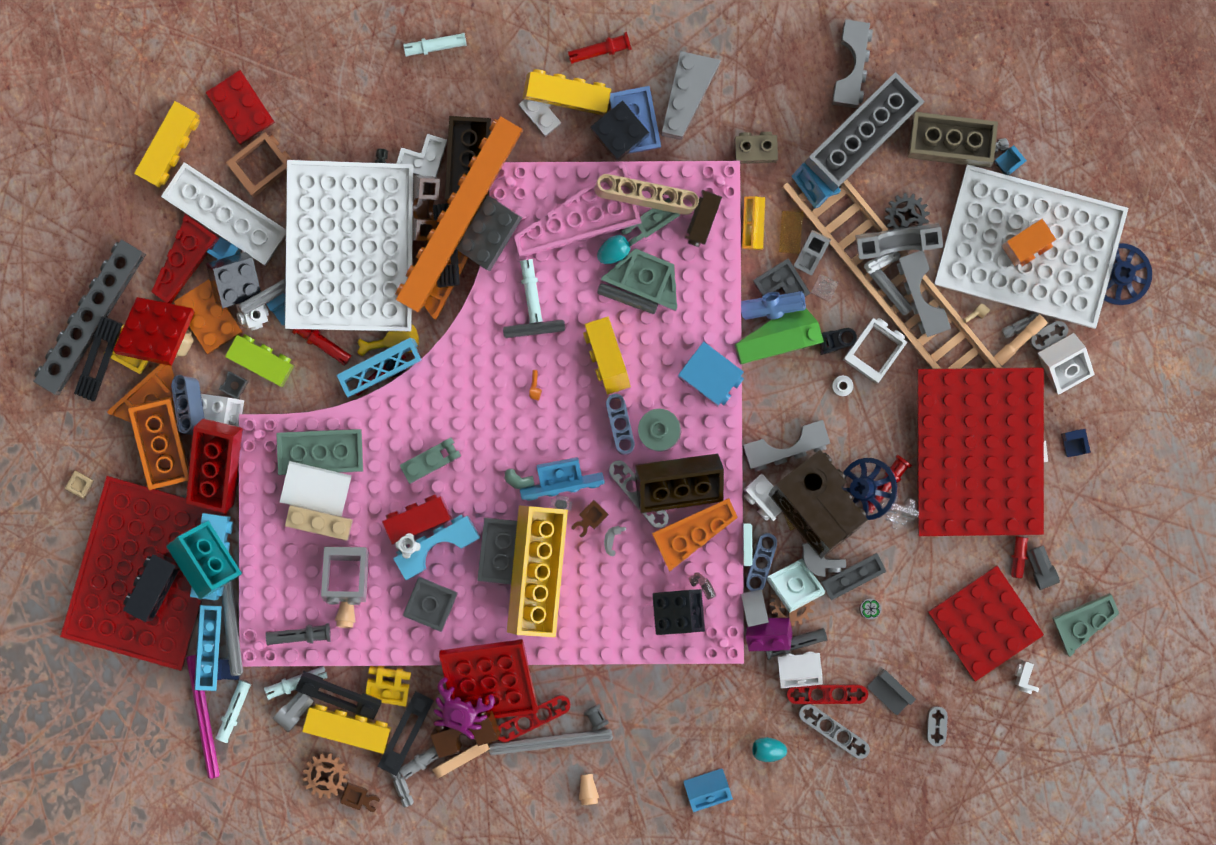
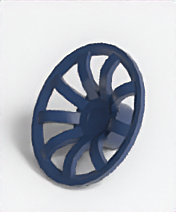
(1124, 273)
(866, 488)

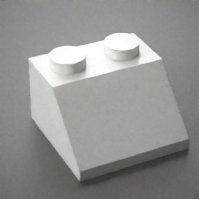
(1066, 363)

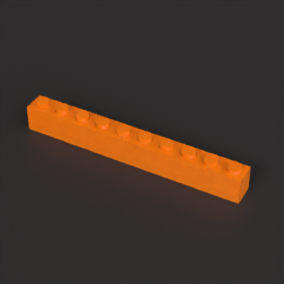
(459, 214)

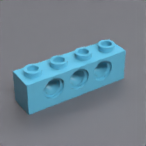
(207, 648)

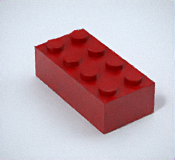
(214, 465)

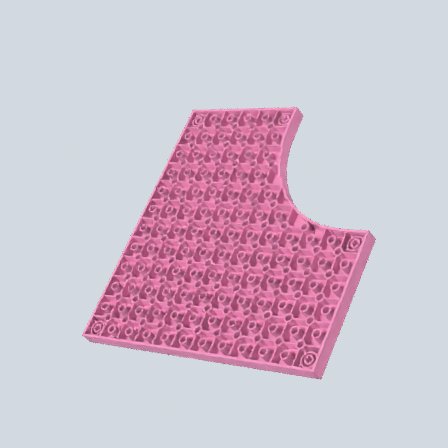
(478, 394)

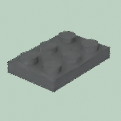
(489, 233)
(497, 551)

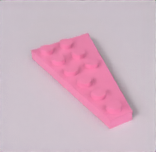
(579, 219)

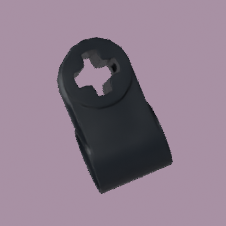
(834, 340)

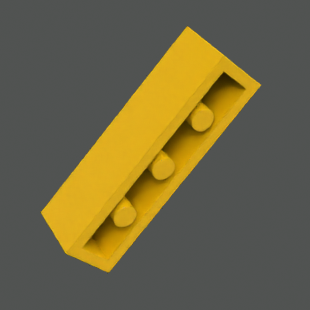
(566, 93)
(167, 145)
(347, 729)

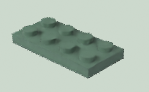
(327, 450)

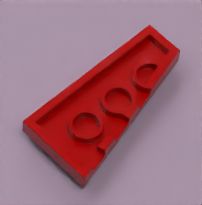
(183, 259)

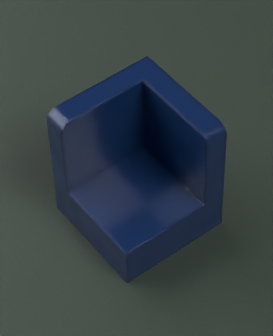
(1076, 443)
(224, 670)

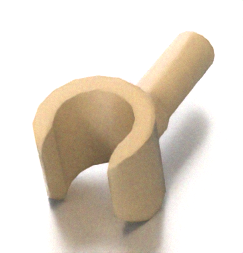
(981, 311)

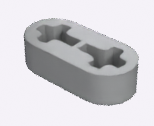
(1051, 339)
(931, 725)

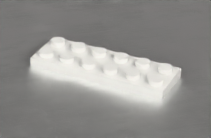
(224, 213)

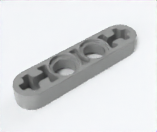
(633, 495)
(832, 733)

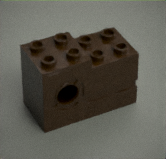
(818, 504)

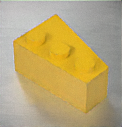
(607, 355)

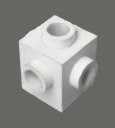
(254, 318)

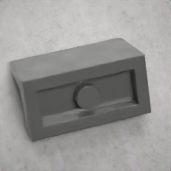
(890, 692)

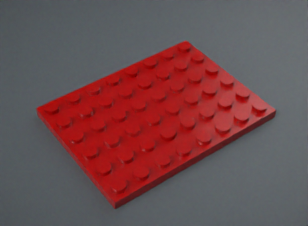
(980, 451)
(125, 531)

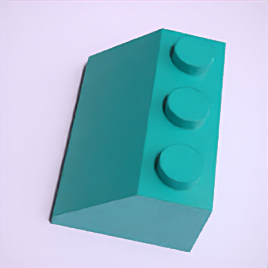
(203, 559)

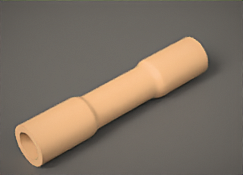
(1011, 348)

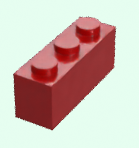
(417, 518)

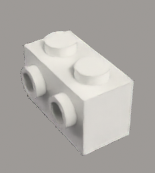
(800, 670)

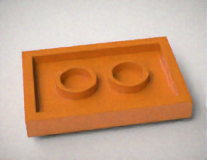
(210, 322)

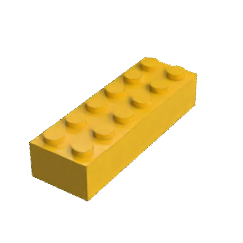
(537, 571)

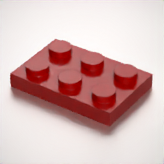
(240, 107)

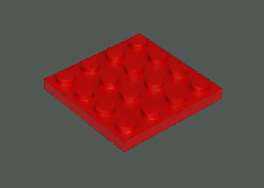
(985, 623)
(491, 670)

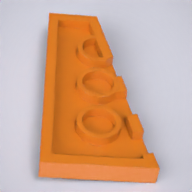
(689, 534)

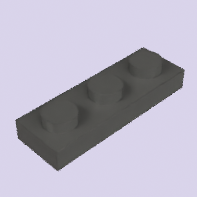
(853, 576)

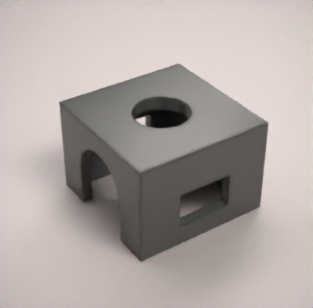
(226, 387)

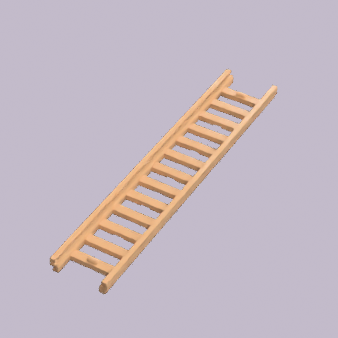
(926, 284)

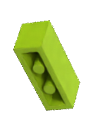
(260, 360)

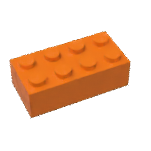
(159, 443)

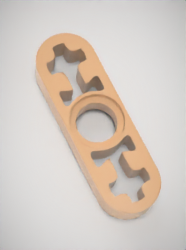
(459, 759)

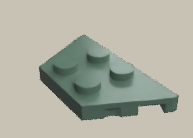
(645, 277)

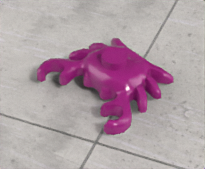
(460, 714)

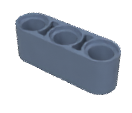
(187, 403)
(614, 415)
(760, 551)

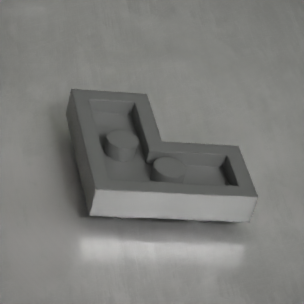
(781, 276)

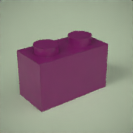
(770, 636)

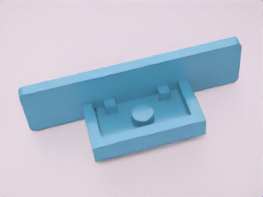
(561, 477)

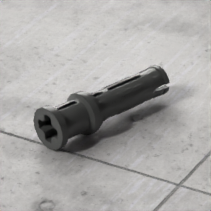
(307, 634)
(801, 641)

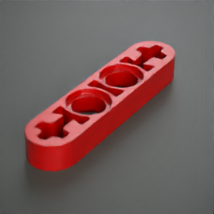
(827, 690)
(534, 720)

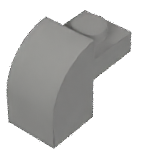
(812, 252)
(818, 565)
(754, 608)

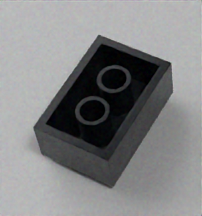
(151, 587)

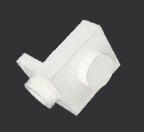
(1023, 674)

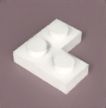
(540, 115)
(429, 160)

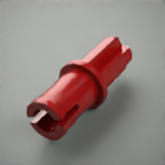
(1019, 557)

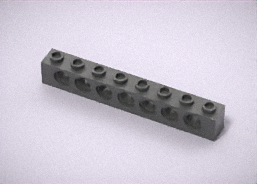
(111, 294)

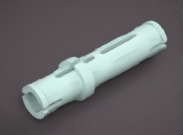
(434, 44)
(531, 291)
(289, 685)
(232, 712)

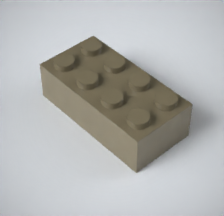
(952, 139)

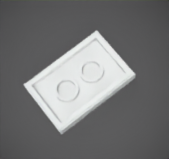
(315, 488)

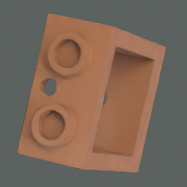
(256, 189)

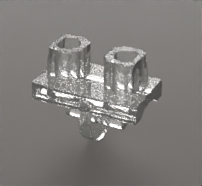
(901, 514)

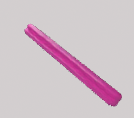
(203, 723)

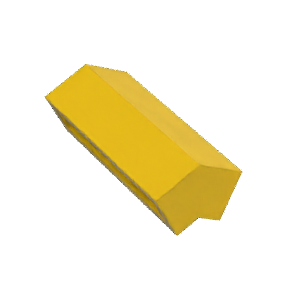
(753, 223)

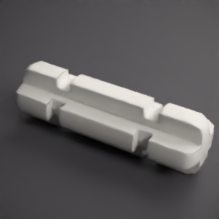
(880, 262)

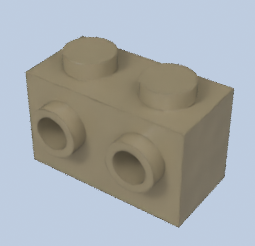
(756, 148)

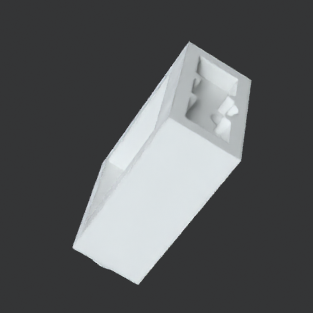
(862, 367)

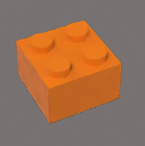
(1028, 242)

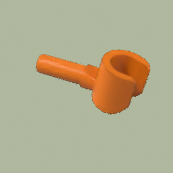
(534, 393)

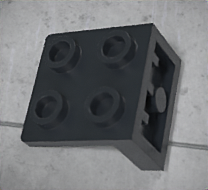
(678, 612)

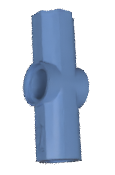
(773, 305)

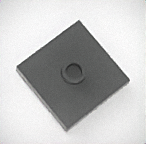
(430, 604)

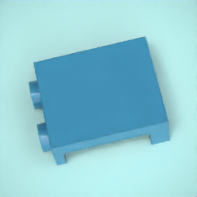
(711, 374)

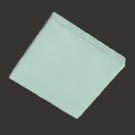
(747, 544)
(795, 585)

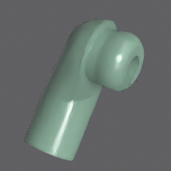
(516, 481)

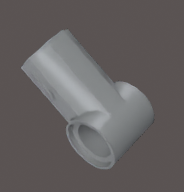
(290, 714)

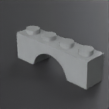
(855, 38)
(911, 238)
(932, 319)
(812, 437)

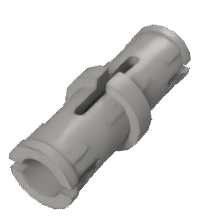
(419, 762)

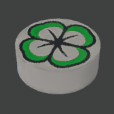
(870, 608)

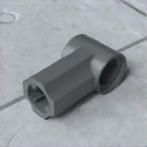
(1044, 573)

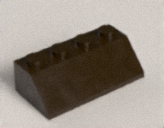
(463, 143)
(679, 483)

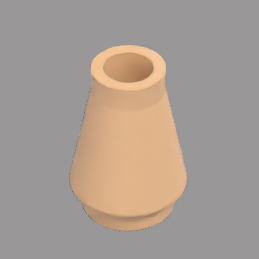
(345, 616)
(588, 792)

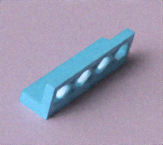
(379, 361)

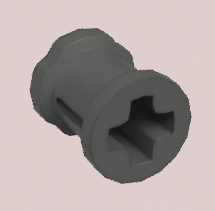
(596, 717)

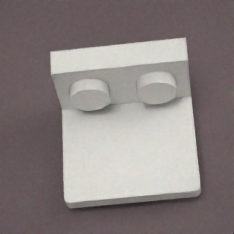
(222, 409)
(757, 494)

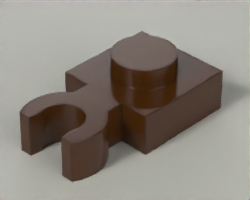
(592, 516)
(355, 797)

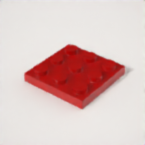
(154, 331)

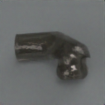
(705, 584)

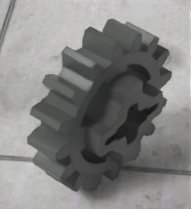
(897, 212)

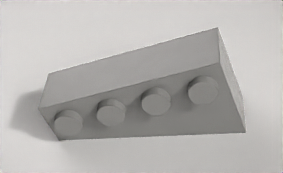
(688, 89)

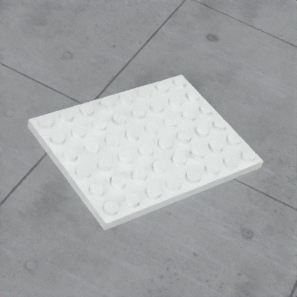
(347, 245)
(1061, 282)

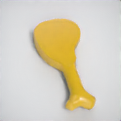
(391, 339)

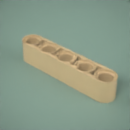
(655, 190)

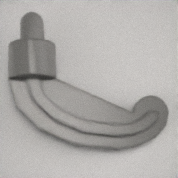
(609, 538)

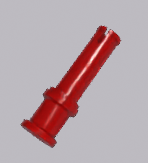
(609, 46)
(314, 337)
(898, 468)

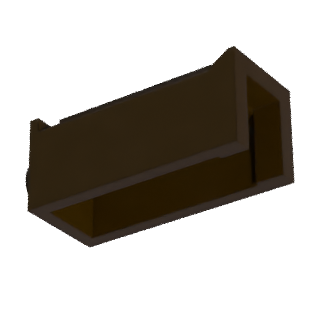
(703, 218)

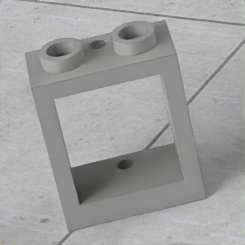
(345, 554)

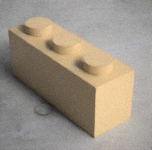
(319, 522)

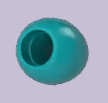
(613, 249)
(769, 749)

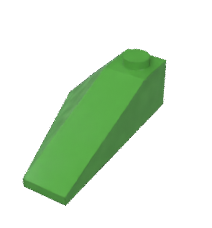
(780, 336)

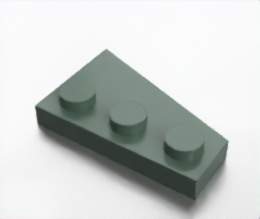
(1082, 622)

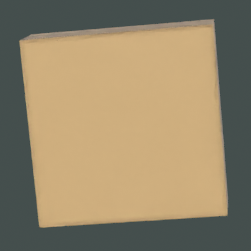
(79, 484)

